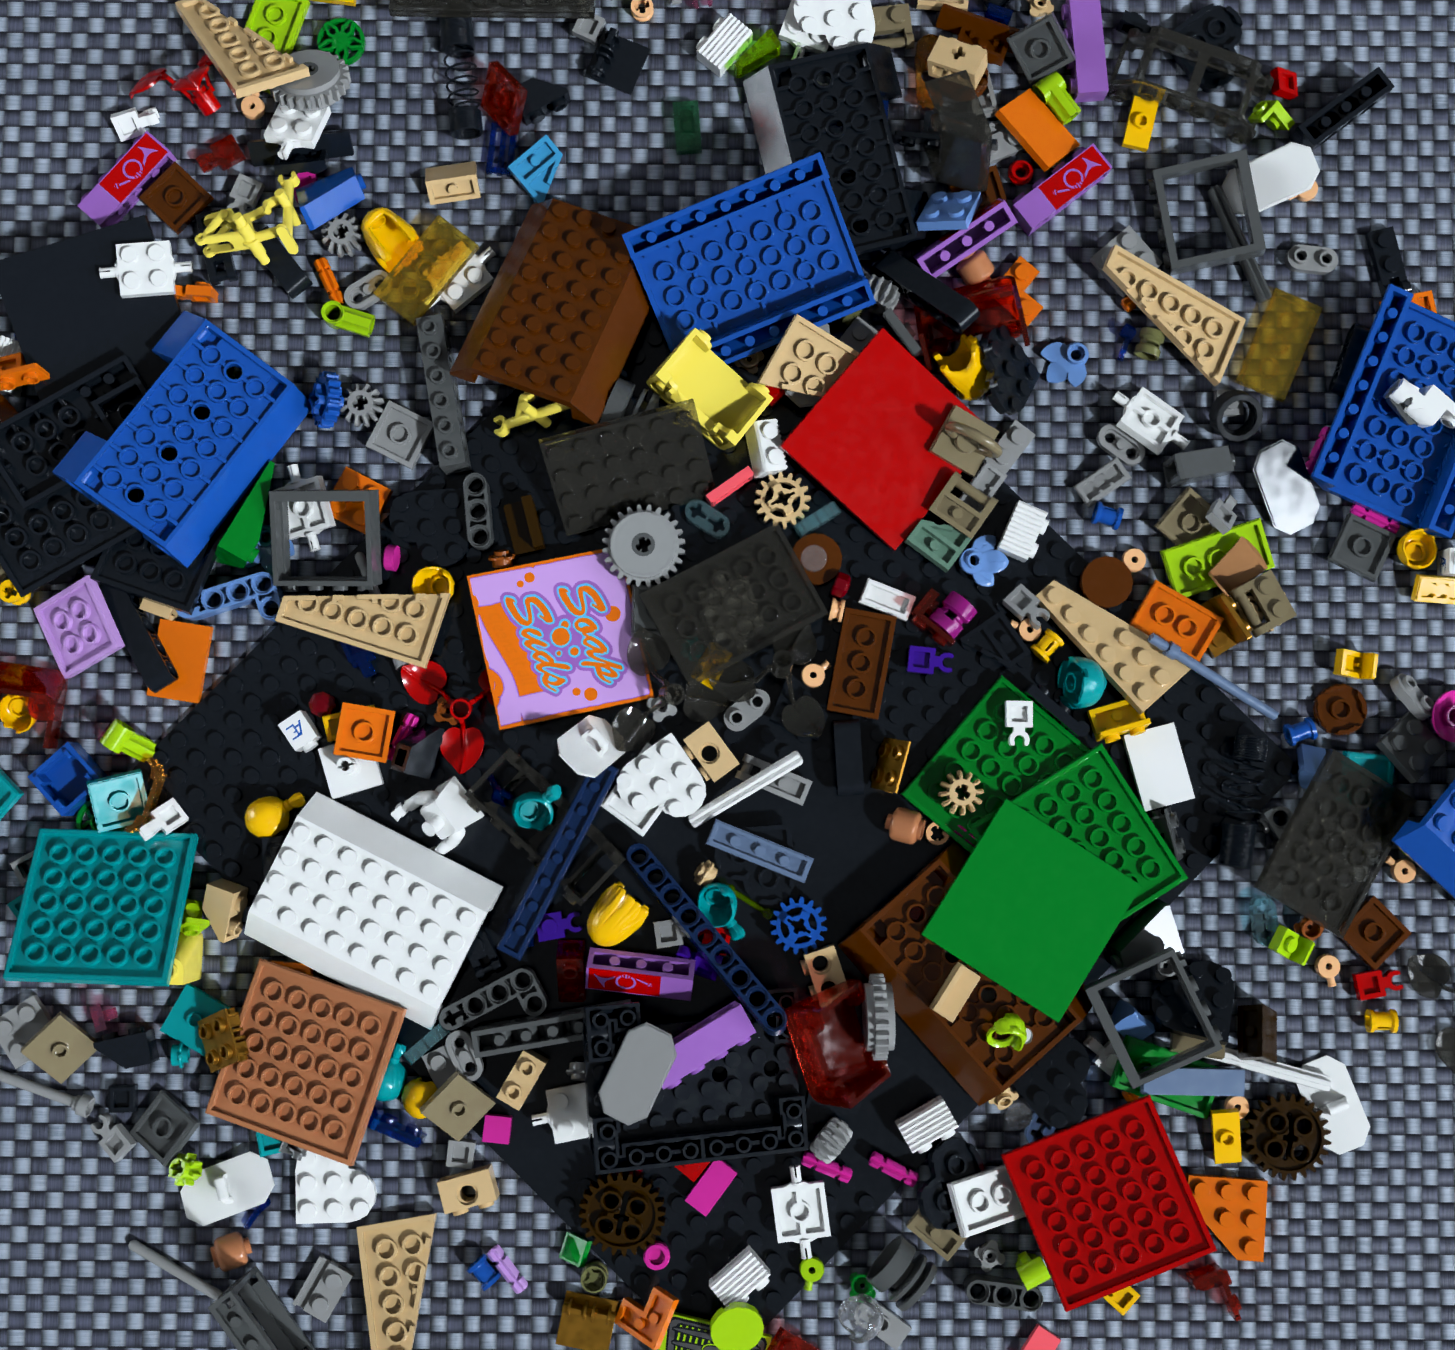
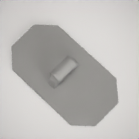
(637, 1073)

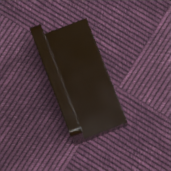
(524, 526)
(1257, 1033)

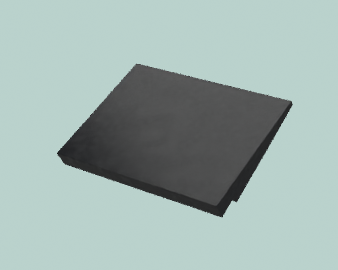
(77, 320)
(42, 518)

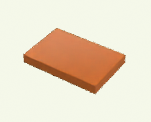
(1037, 129)
(1176, 619)
(189, 651)

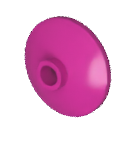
(1444, 716)

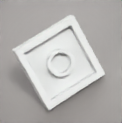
(348, 774)

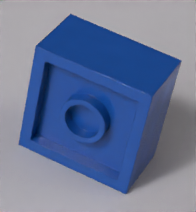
(64, 778)

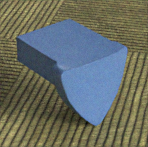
(1308, 760)
(1130, 1021)

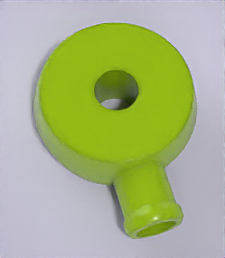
(811, 1276)

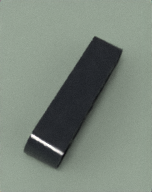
(926, 292)
(140, 639)

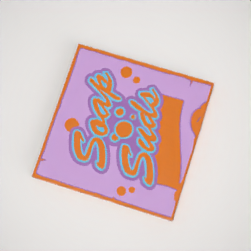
(556, 638)

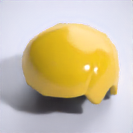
(1417, 549)
(433, 581)
(15, 713)
(415, 1095)

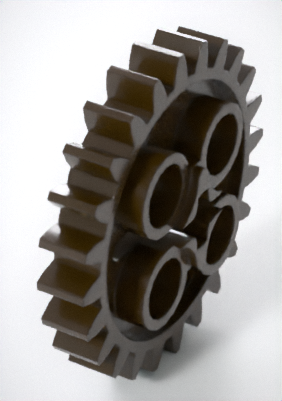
(1310, 1137)
(646, 1217)

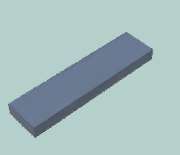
(759, 851)
(1198, 1082)

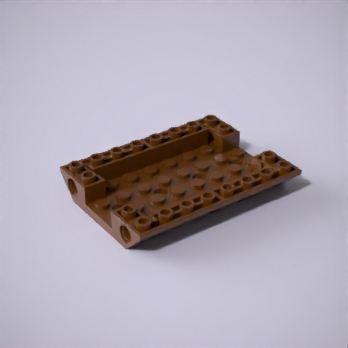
(918, 968)

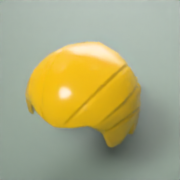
(271, 814)

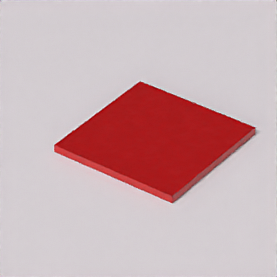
(874, 437)
(1108, 1203)

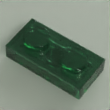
(687, 127)

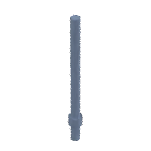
(1174, 651)

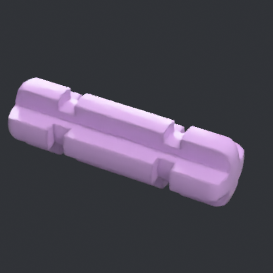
(507, 1269)

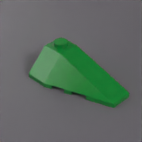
(244, 532)

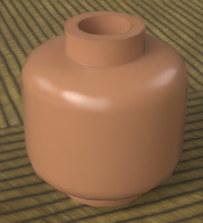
(975, 268)
(905, 825)
(230, 1251)

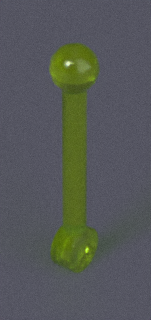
(767, 913)

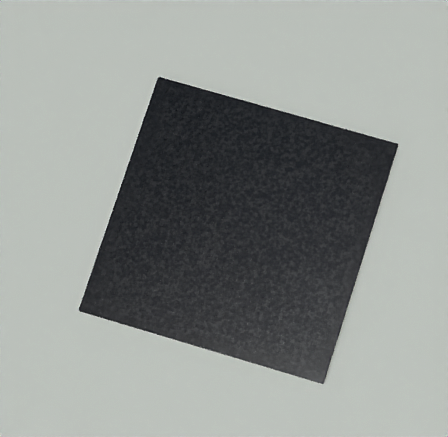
(236, 753)

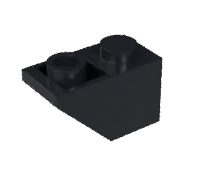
(543, 99)
(418, 751)
(129, 1050)

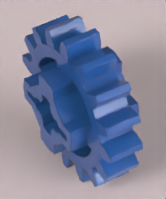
(326, 399)
(792, 936)

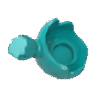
(535, 809)
(719, 907)
(394, 1077)

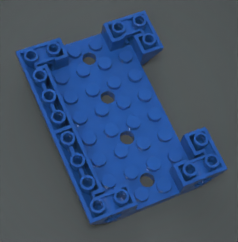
(215, 456)

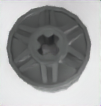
(624, 403)
(905, 1276)

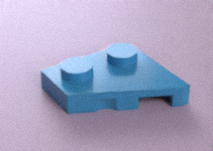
(537, 168)

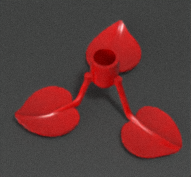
(202, 95)
(459, 746)

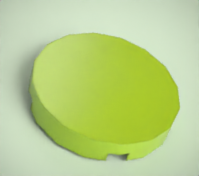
(736, 1327)

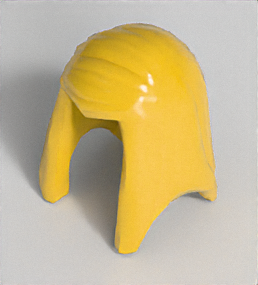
(387, 236)
(965, 369)
(615, 916)

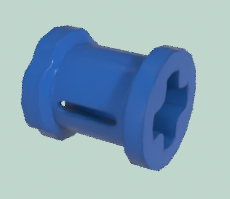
(1107, 515)
(1300, 731)
(484, 1272)

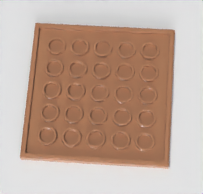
(309, 1062)

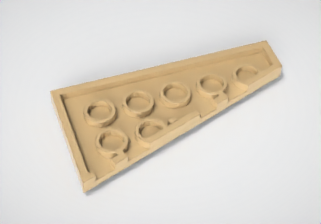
(238, 53)
(806, 360)
(380, 623)

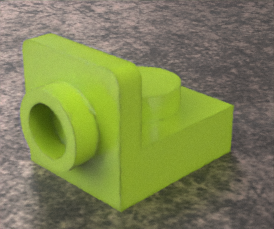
(1272, 114)
(192, 919)
(1291, 945)

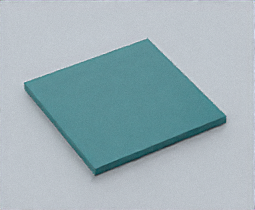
(102, 908)

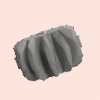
(333, 235)
(885, 294)
(370, 408)
(831, 1140)

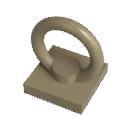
(965, 441)

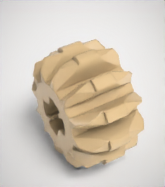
(969, 789)

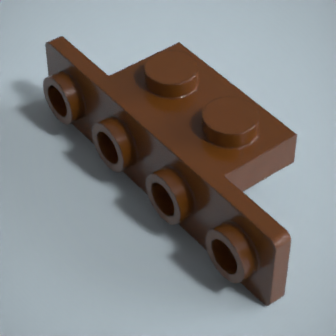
(977, 31)

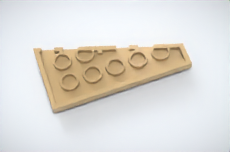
(1186, 317)
(1122, 651)
(393, 1276)

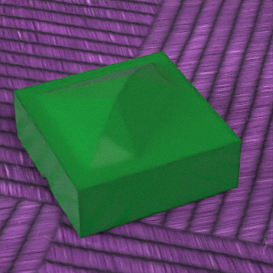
(575, 1249)

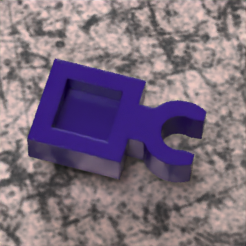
(923, 660)
(554, 925)
(702, 967)

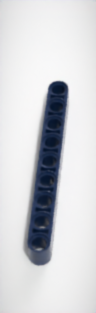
(715, 947)

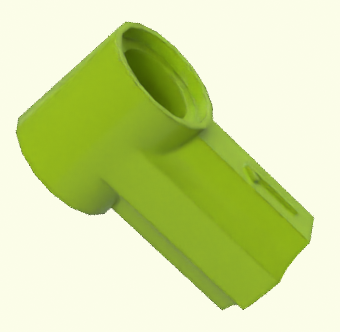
(1054, 94)
(349, 320)
(124, 739)
(1031, 1270)

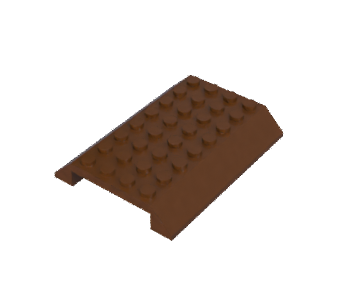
(560, 311)

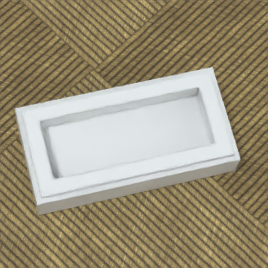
(887, 599)

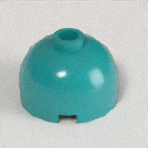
(1081, 682)

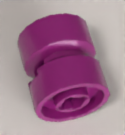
(958, 608)

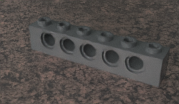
(443, 394)
(530, 1031)

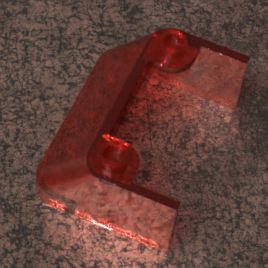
(997, 304)
(45, 691)

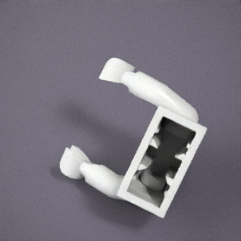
(444, 813)

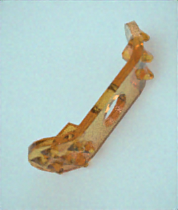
(922, 53)
(158, 776)

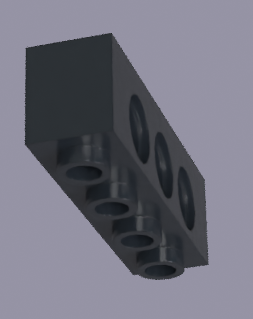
(1343, 110)

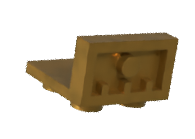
(1233, 628)

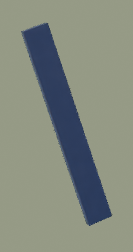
(556, 863)

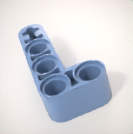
(229, 600)

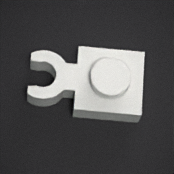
(1018, 717)

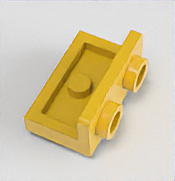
(1115, 720)

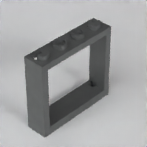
(1250, 207)
(281, 546)
(1199, 1007)
(268, 1309)

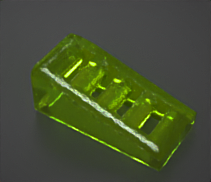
(759, 53)

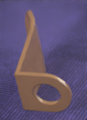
(1237, 566)

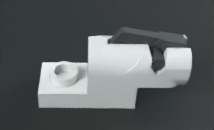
(1420, 405)

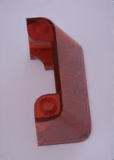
(833, 1046)

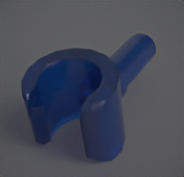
(1128, 333)
(499, 794)
(256, 1213)

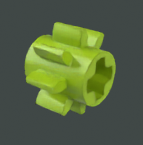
(185, 1169)

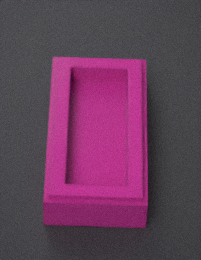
(711, 1186)

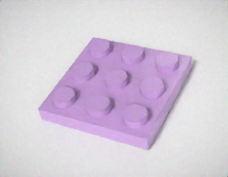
(78, 627)

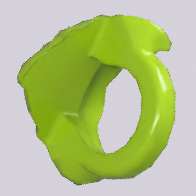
(1012, 1025)

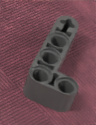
(491, 1002)

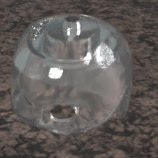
(856, 1319)

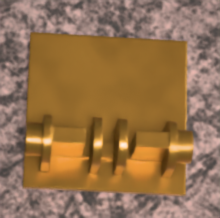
(890, 765)
(219, 1039)
(586, 1321)

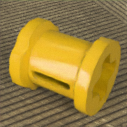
(7, 596)
(1047, 645)
(1381, 1020)

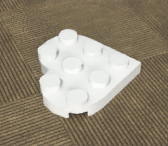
(841, 21)
(663, 779)
(331, 1191)

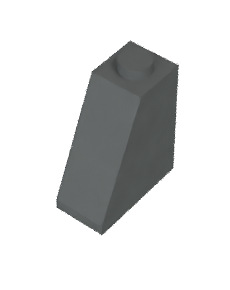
(1198, 466)
(1146, 935)

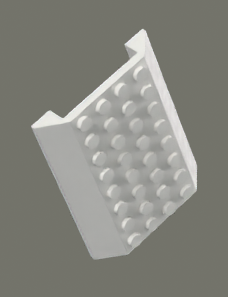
(370, 908)

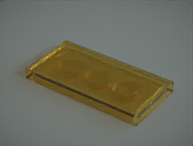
(426, 270)
(1278, 345)

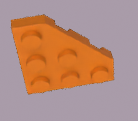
(1233, 1211)

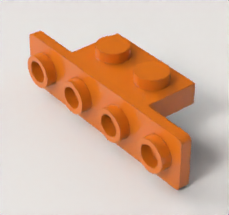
(16, 373)

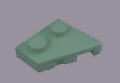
(938, 543)

